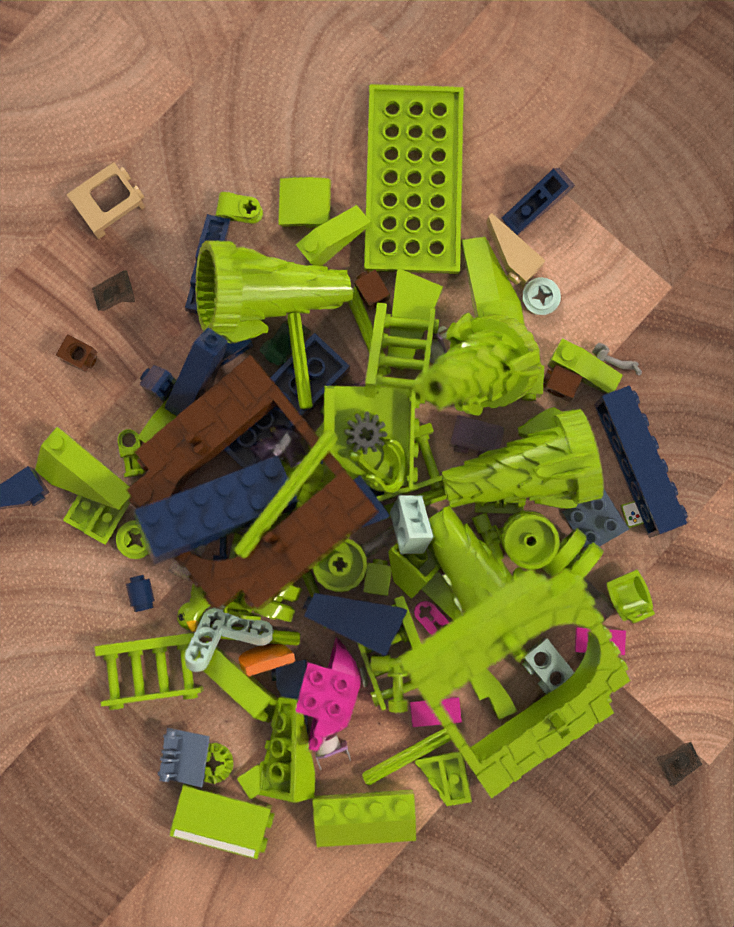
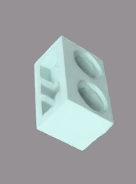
(411, 524)
(553, 663)

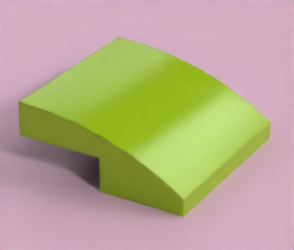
(304, 201)
(94, 518)

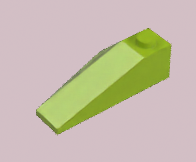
(488, 283)
(75, 469)
(288, 759)

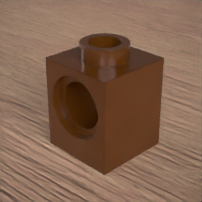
(371, 289)
(68, 349)
(561, 383)

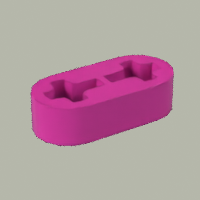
(434, 612)

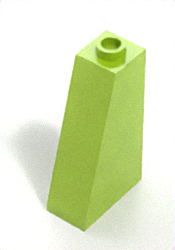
(412, 300)
(242, 688)

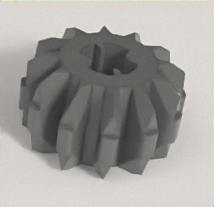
(361, 440)

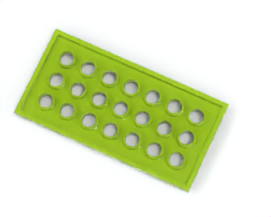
(450, 168)

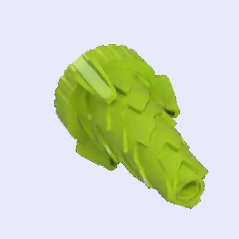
(244, 287)
(487, 365)
(551, 466)
(467, 562)

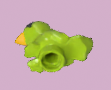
(192, 612)

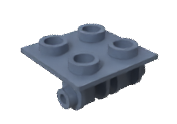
(597, 520)
(183, 757)

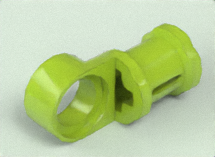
(129, 456)
(310, 486)

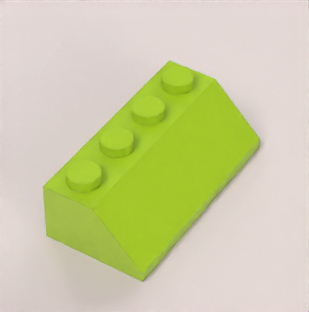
(364, 818)

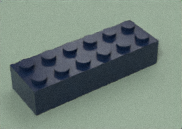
(324, 369)
(640, 461)
(210, 510)

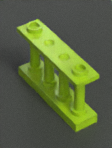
(382, 340)
(435, 479)
(406, 633)
(134, 649)

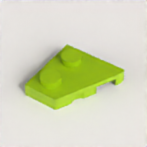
(448, 776)

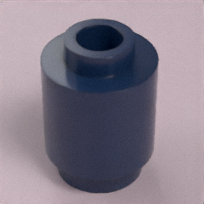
(140, 593)

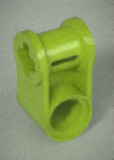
(236, 207)

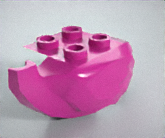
(329, 695)

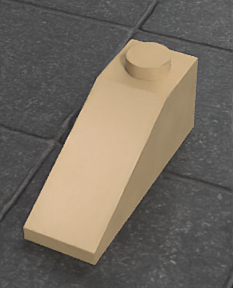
(516, 256)

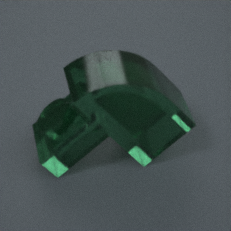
(278, 348)

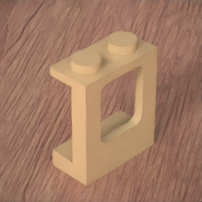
(89, 209)

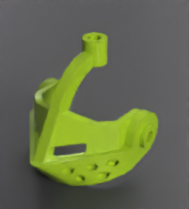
(393, 457)

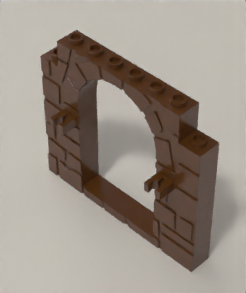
(291, 546)

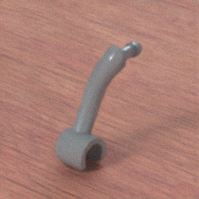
(602, 350)

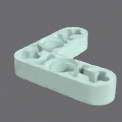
(220, 628)

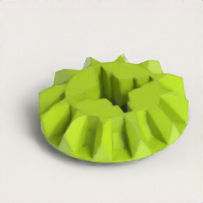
(124, 539)
(223, 770)

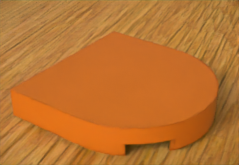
(265, 658)

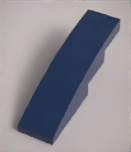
(214, 229)

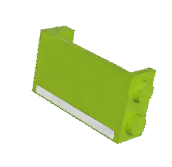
(221, 822)

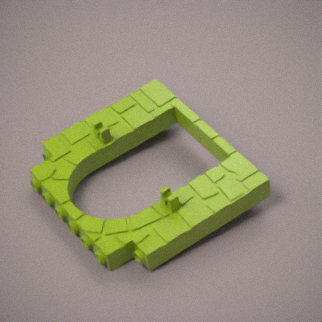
(500, 627)

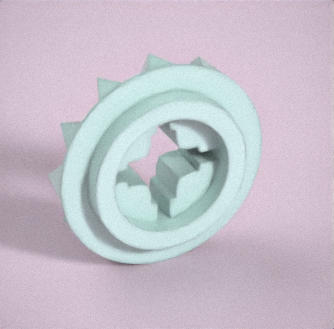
(546, 287)

